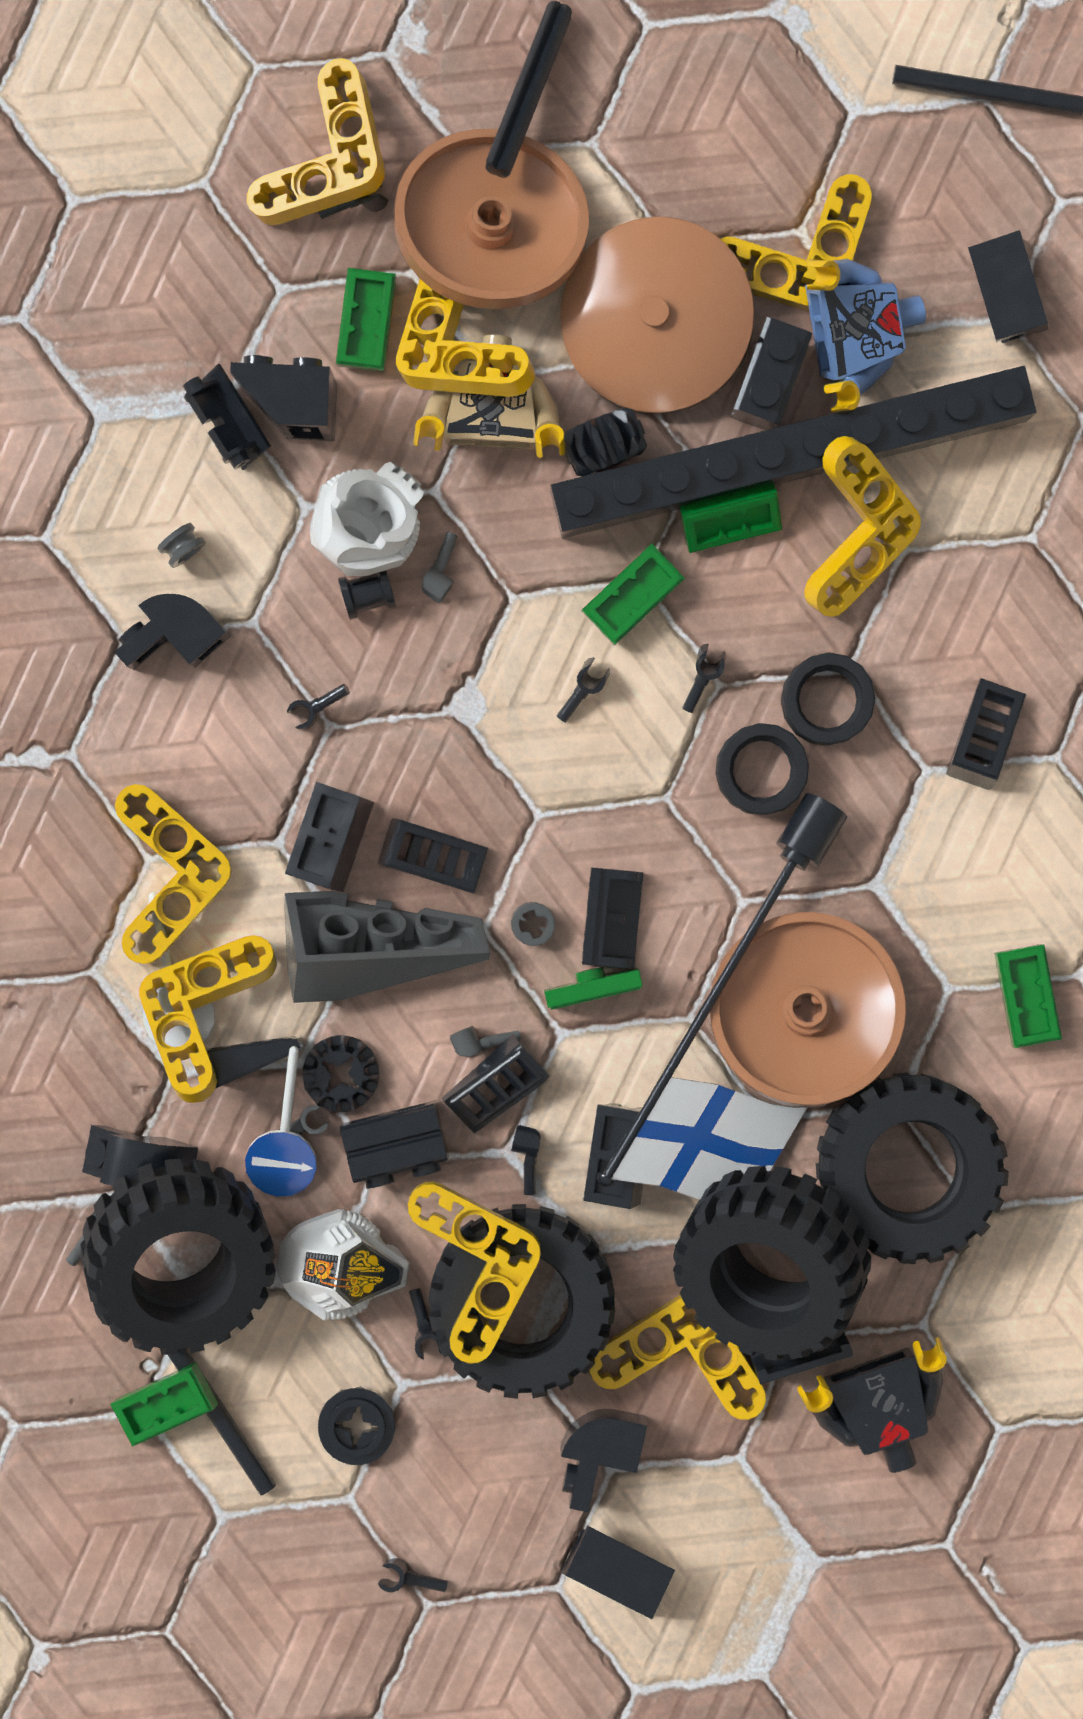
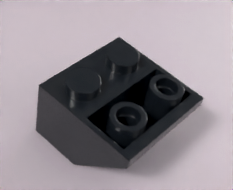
(293, 397)

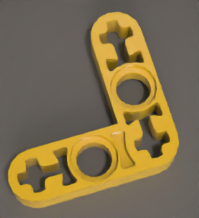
(336, 166)
(791, 263)
(445, 354)
(877, 519)
(184, 881)
(187, 996)
(497, 1265)
(696, 1341)

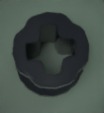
(366, 593)

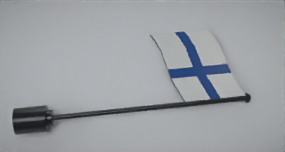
(700, 1130)

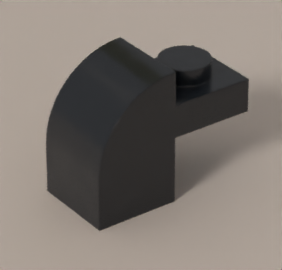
(172, 619)
(118, 1153)
(604, 1439)

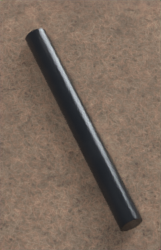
(988, 90)
(232, 1434)

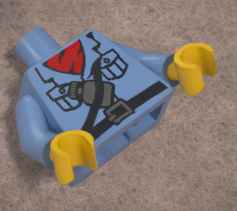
(857, 326)

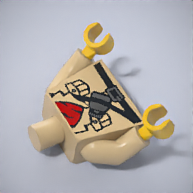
(492, 421)

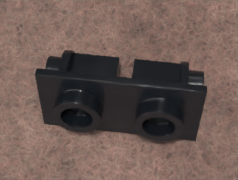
(235, 428)

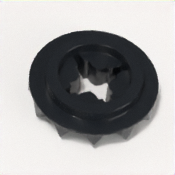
(363, 1071)
(339, 1439)

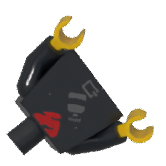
(881, 1402)

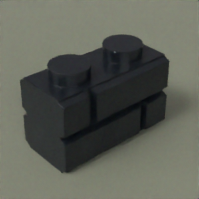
(771, 374)
(395, 1143)

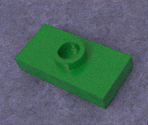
(366, 320)
(731, 517)
(633, 594)
(593, 985)
(1028, 995)
(164, 1404)

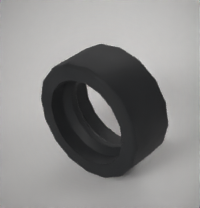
(864, 699)
(797, 760)

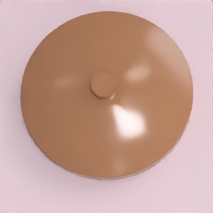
(489, 235)
(657, 315)
(809, 1010)

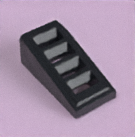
(974, 772)
(393, 841)
(241, 1059)
(496, 1062)

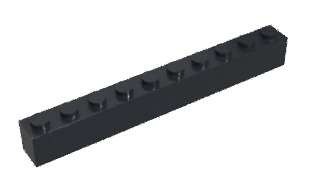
(791, 451)

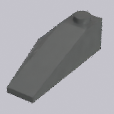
(359, 948)

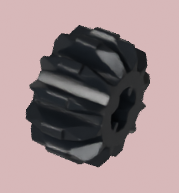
(604, 442)

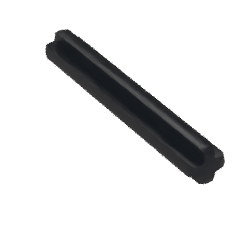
(528, 89)

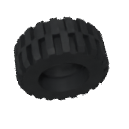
(977, 1171)
(750, 1306)
(189, 1309)
(571, 1347)

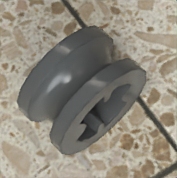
(181, 545)
(525, 936)

